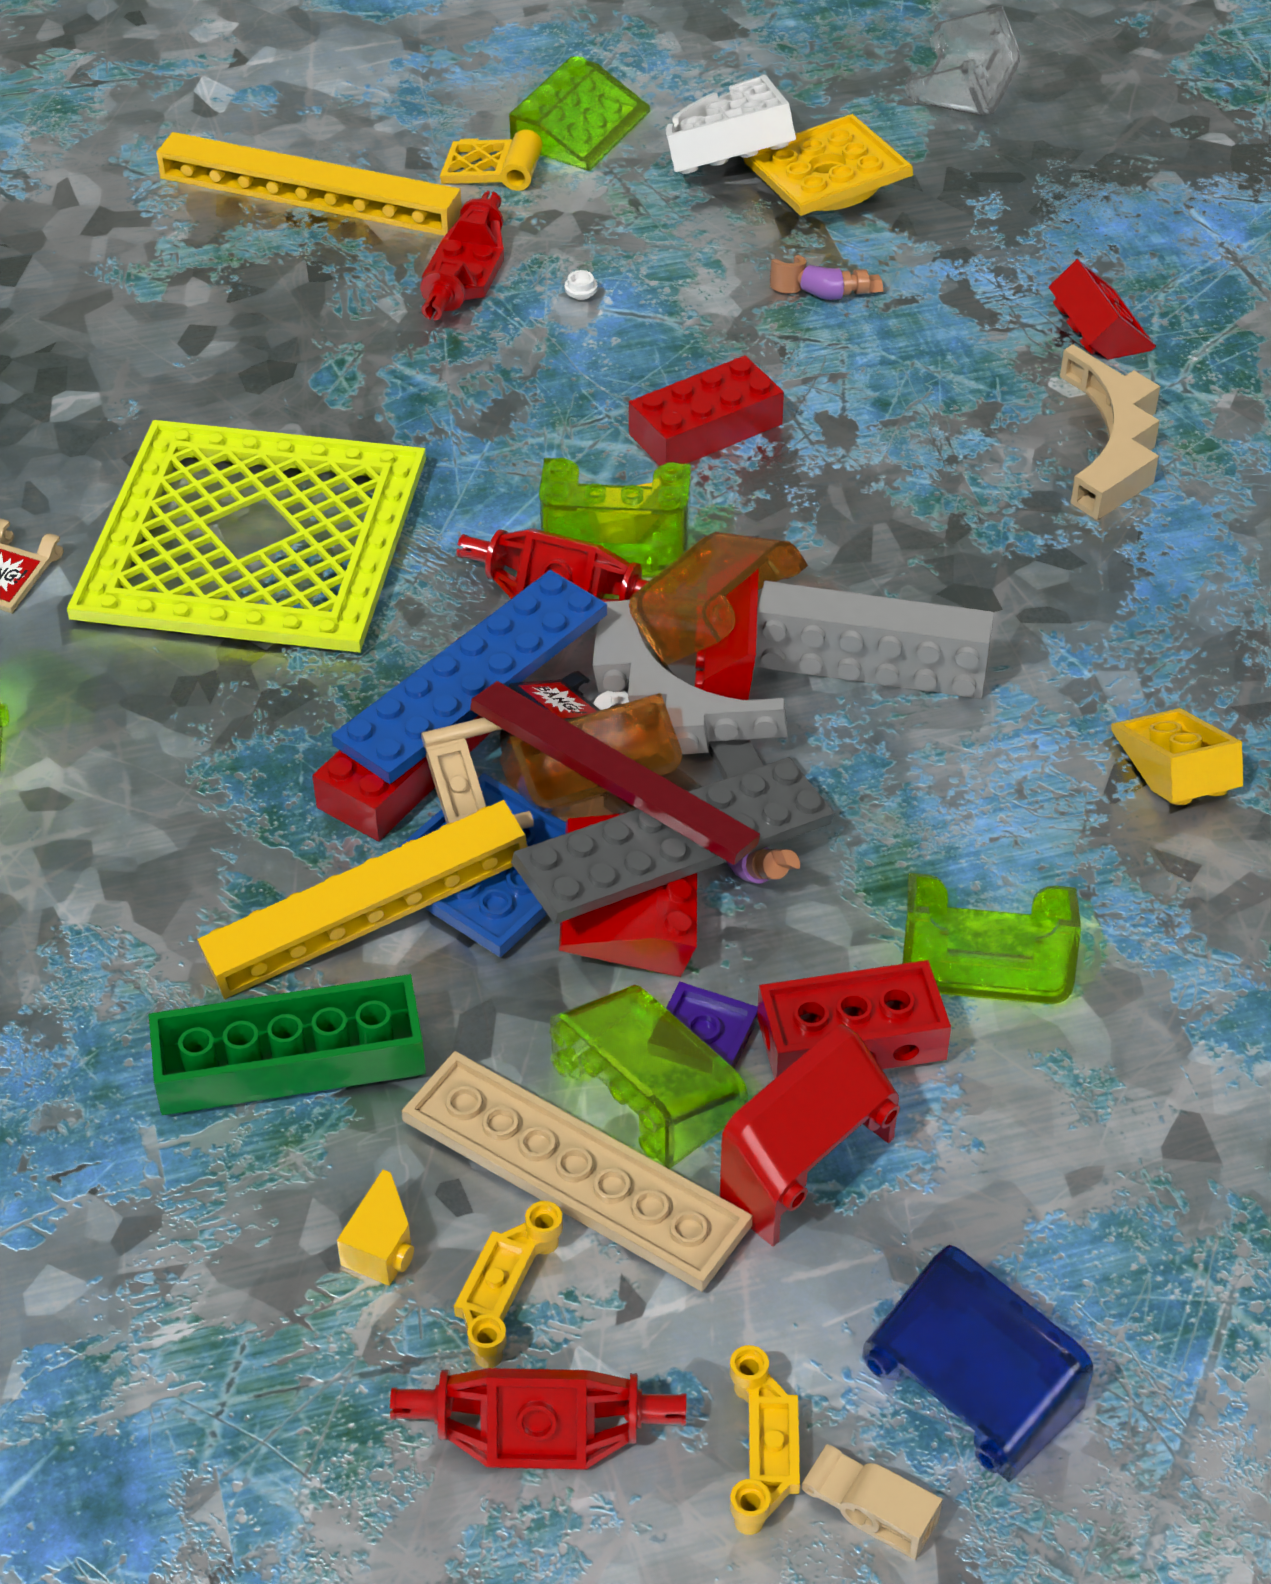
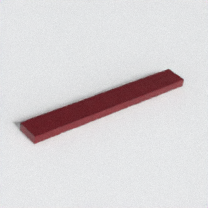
(616, 772)

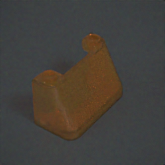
(687, 603)

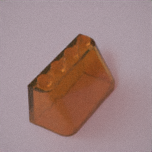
(633, 728)

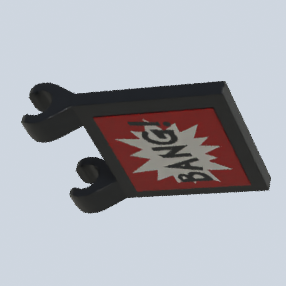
(559, 695)

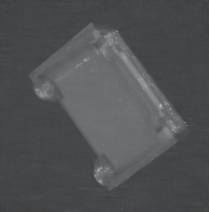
(973, 64)

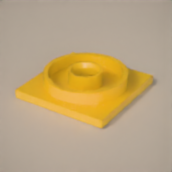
(830, 166)

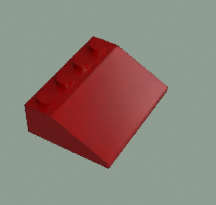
(642, 931)

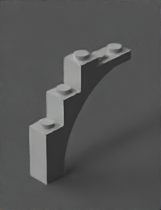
(696, 715)

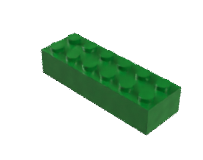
(286, 1044)

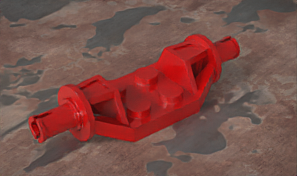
(465, 258)
(537, 551)
(538, 1414)

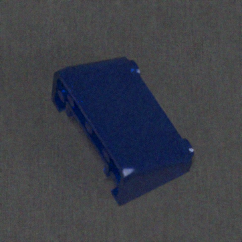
(984, 1359)

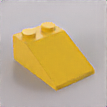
(1181, 755)

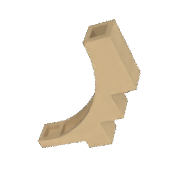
(1127, 408)

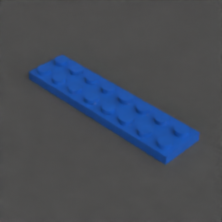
(439, 694)

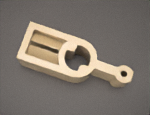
(875, 1500)

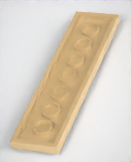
(578, 1170)

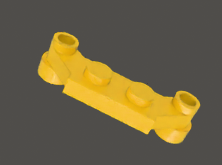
(499, 1276)
(772, 1441)

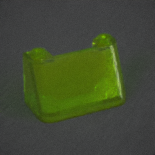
(993, 950)

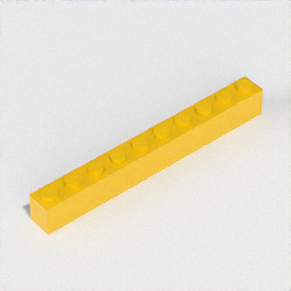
(309, 183)

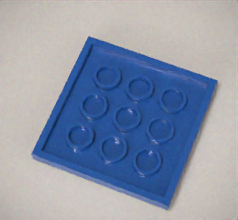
(502, 906)

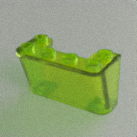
(652, 1066)

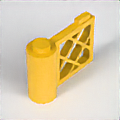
(512, 165)

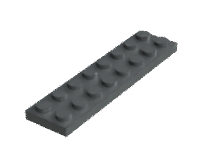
(641, 853)

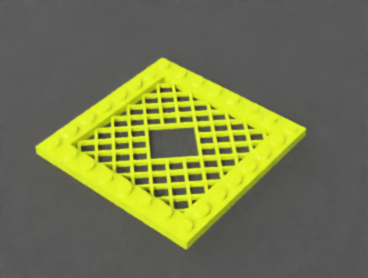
(394, 476)

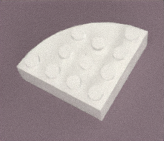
(730, 125)

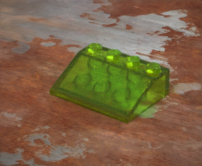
(579, 113)

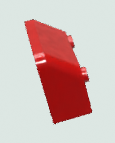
(798, 1123)

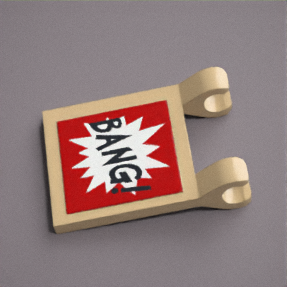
(22, 568)

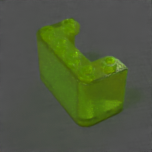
(631, 520)

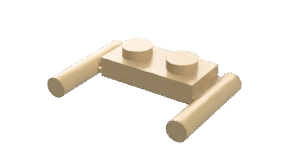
(454, 770)

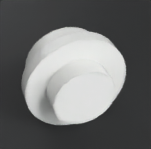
(580, 285)

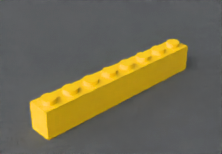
(362, 899)

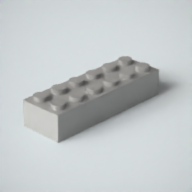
(873, 639)

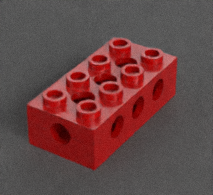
(888, 1006)

